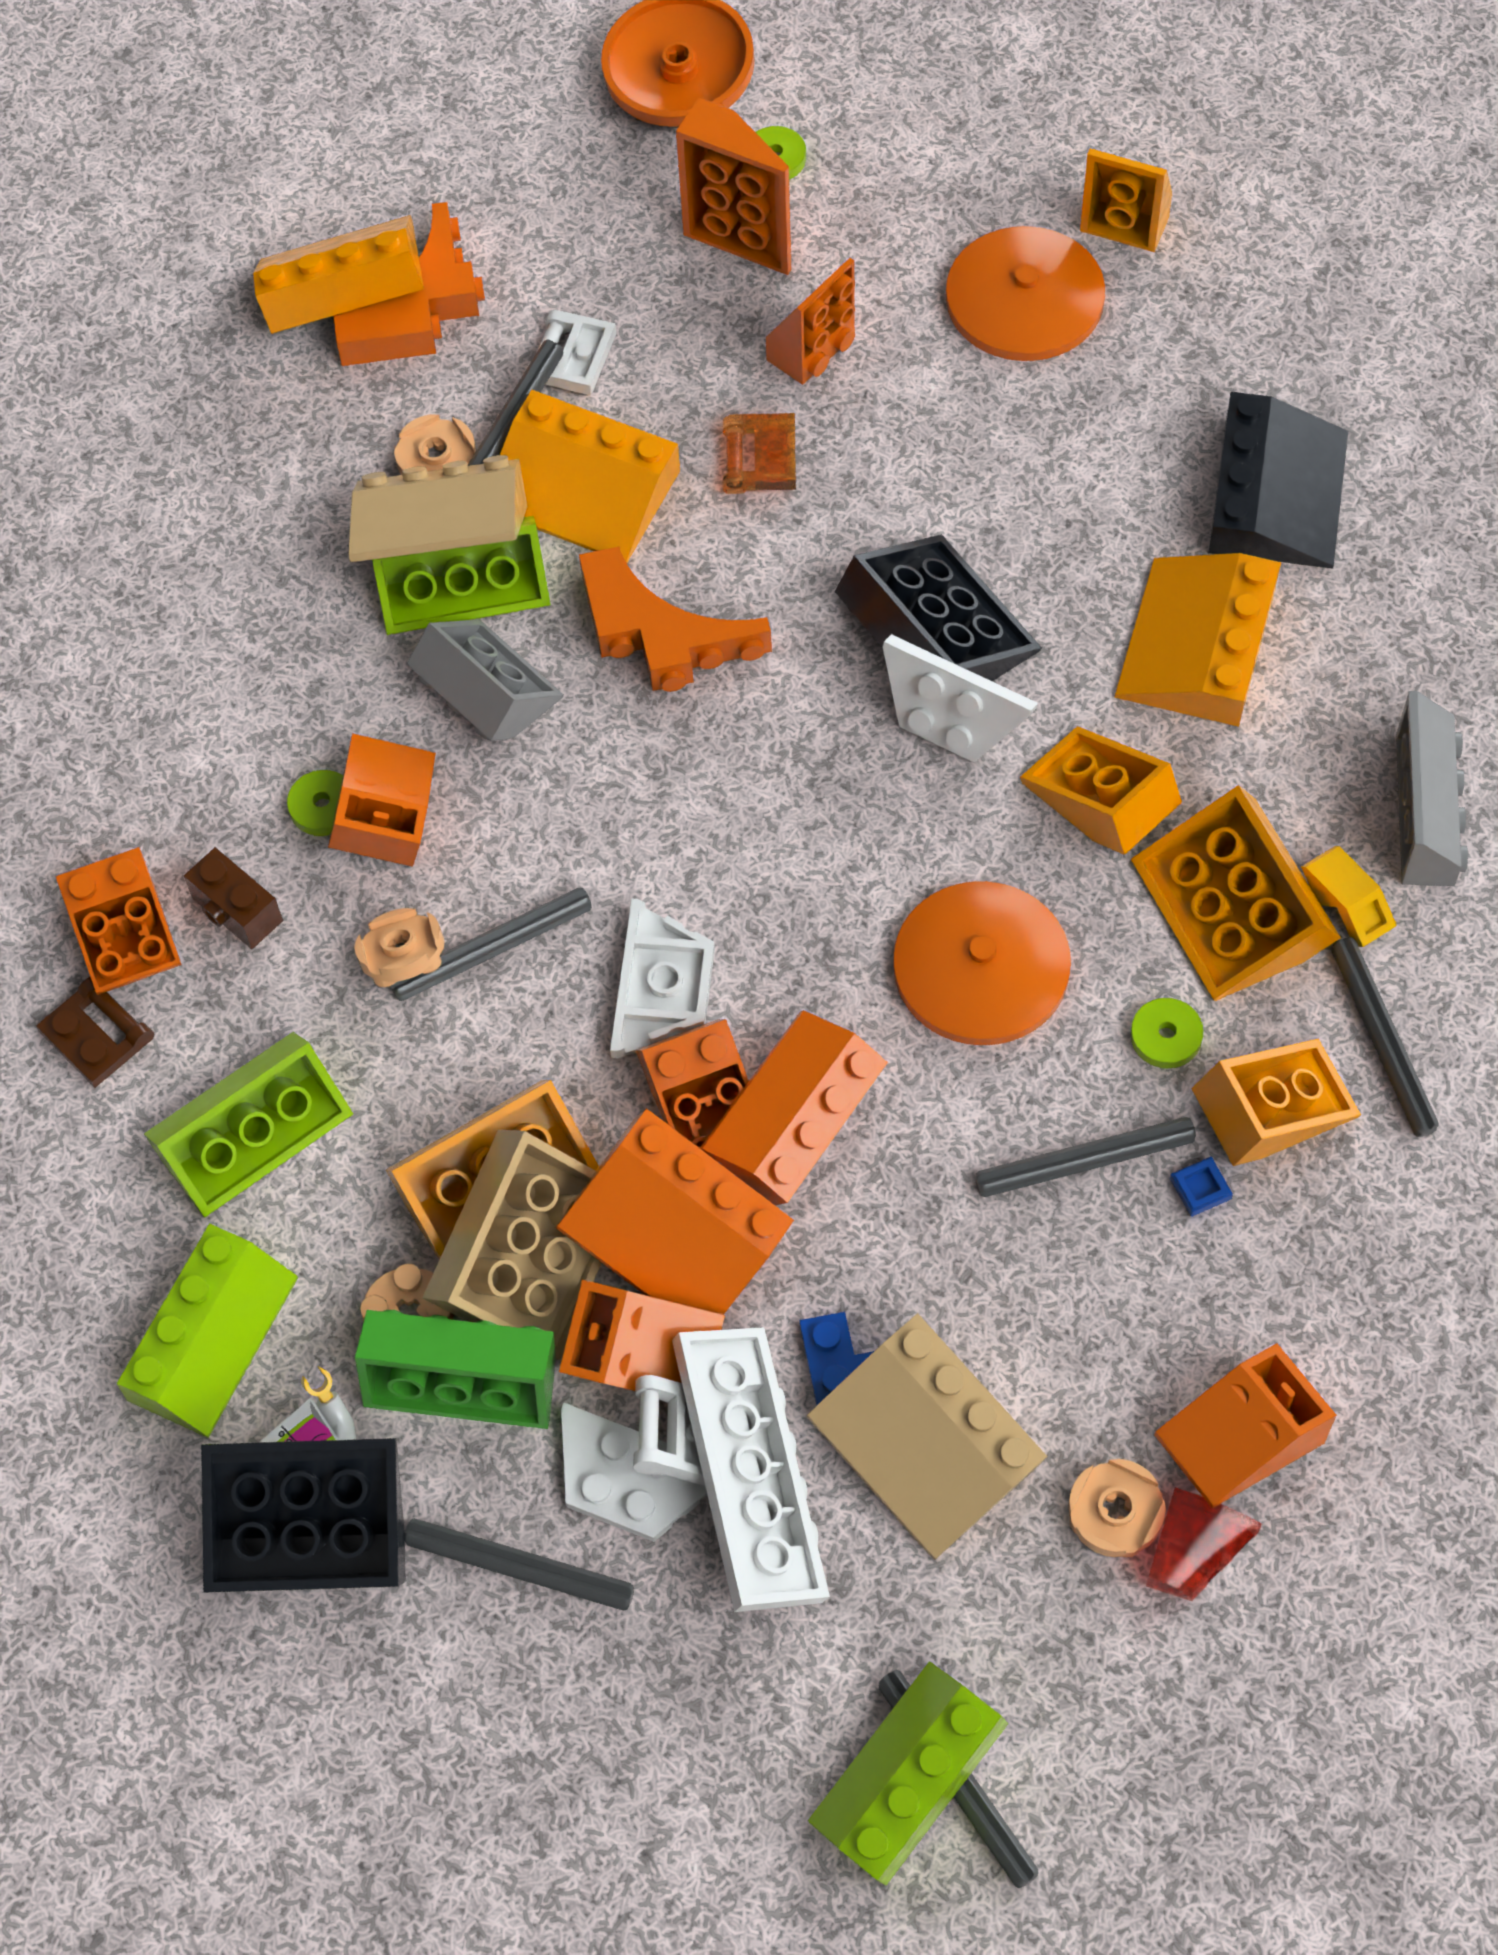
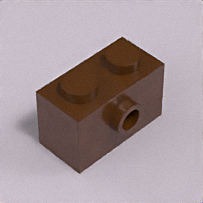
(233, 898)

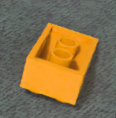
(1125, 200)
(1104, 788)
(1273, 1100)

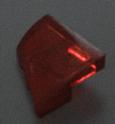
(1197, 1544)

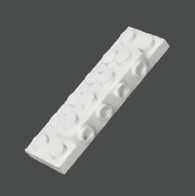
(750, 1469)

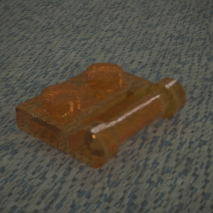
(773, 452)

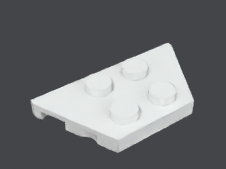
(950, 702)
(661, 981)
(607, 1487)

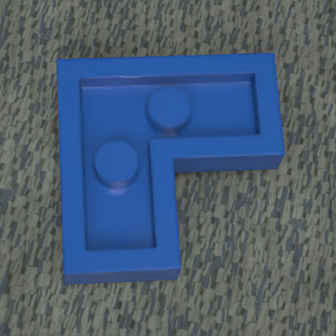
(829, 1352)

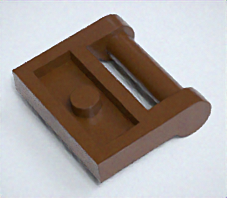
(85, 1042)

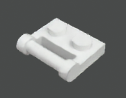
(583, 352)
(682, 1455)

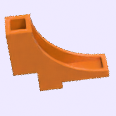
(411, 322)
(672, 640)

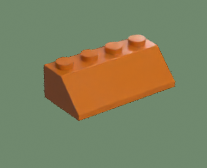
(794, 1106)

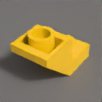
(1359, 899)

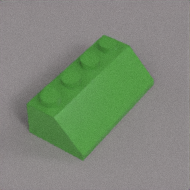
(456, 1368)

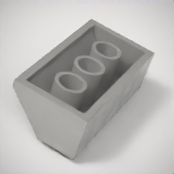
(1429, 794)

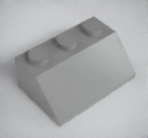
(482, 678)

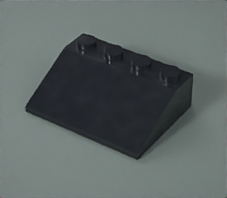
(1278, 483)
(936, 603)
(302, 1515)

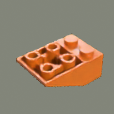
(816, 328)
(382, 800)
(118, 920)
(694, 1078)
(628, 1335)
(1247, 1426)

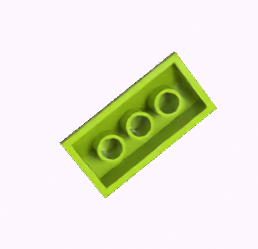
(462, 582)
(249, 1123)
(207, 1331)
(907, 1772)

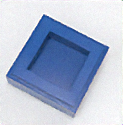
(1201, 1186)

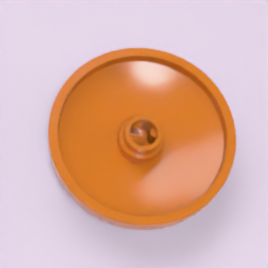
(674, 52)
(1025, 293)
(981, 963)

